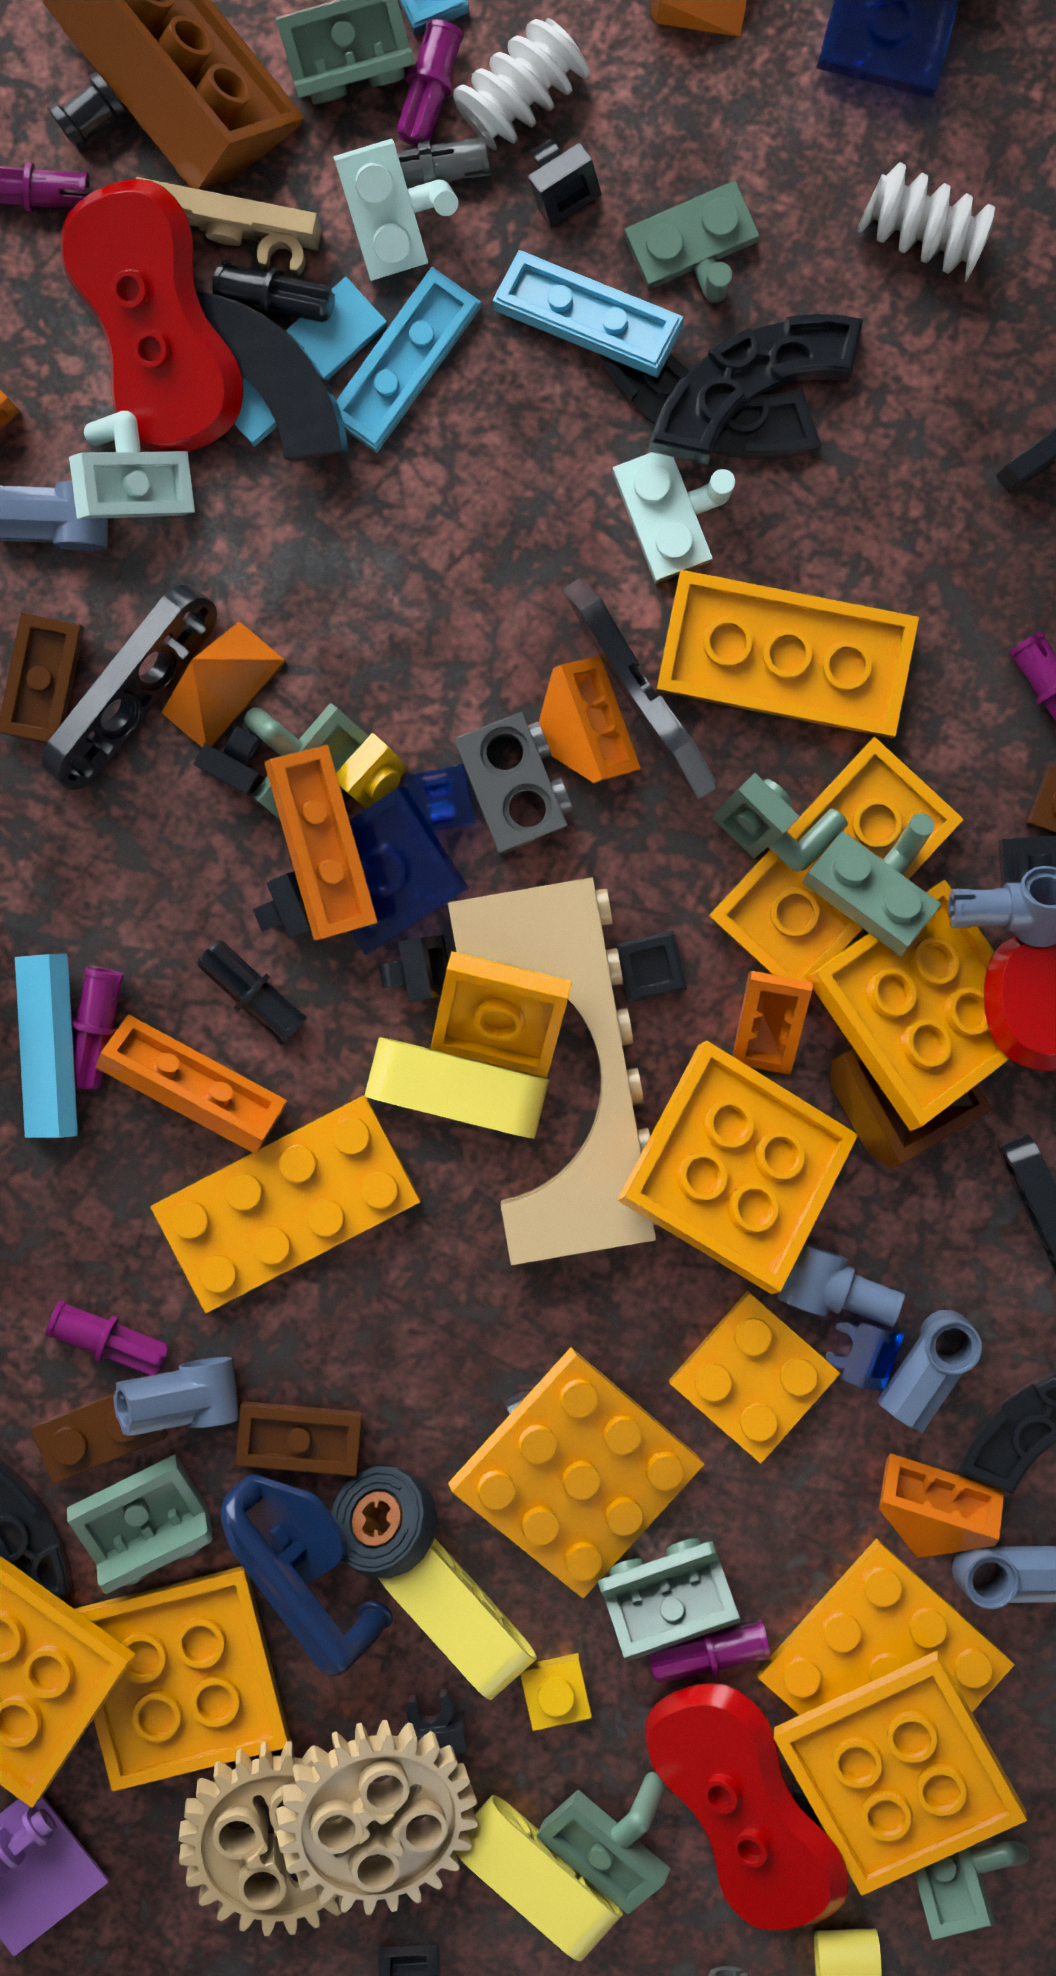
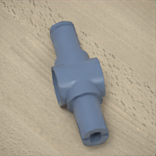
(1021, 907)
(825, 1284)

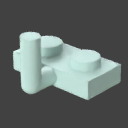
(385, 207)
(128, 480)
(666, 513)

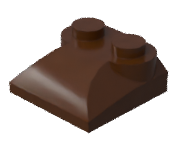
(881, 1126)

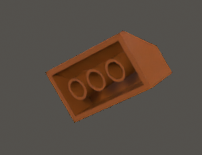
(184, 81)

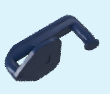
(284, 1544)

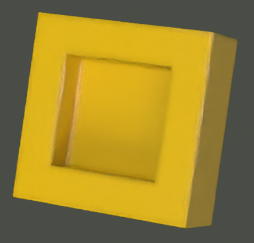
(371, 772)
(556, 1692)

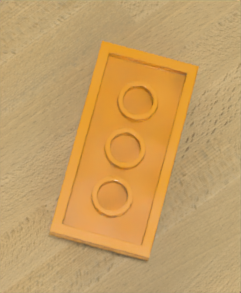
(787, 654)
(789, 924)
(285, 1203)

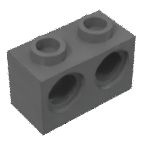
(499, 788)

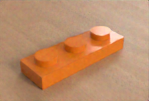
(320, 842)
(191, 1083)

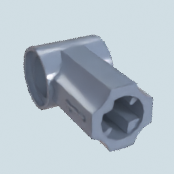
(49, 517)
(929, 1376)
(194, 1396)
(1022, 1575)

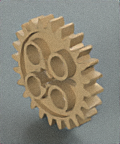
(376, 1817)
(227, 1857)

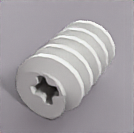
(520, 81)
(928, 219)

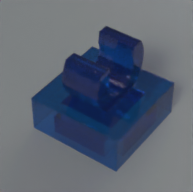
(442, 797)
(871, 1354)

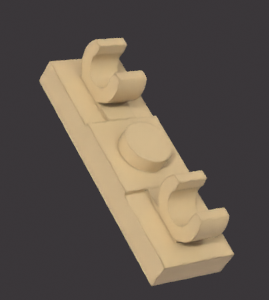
(234, 218)

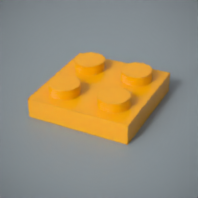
(500, 1014)
(754, 1377)

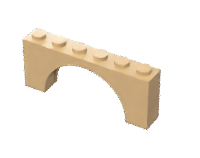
(561, 935)

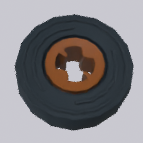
(408, 1510)

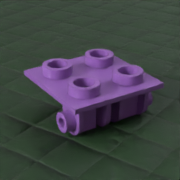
(41, 1873)

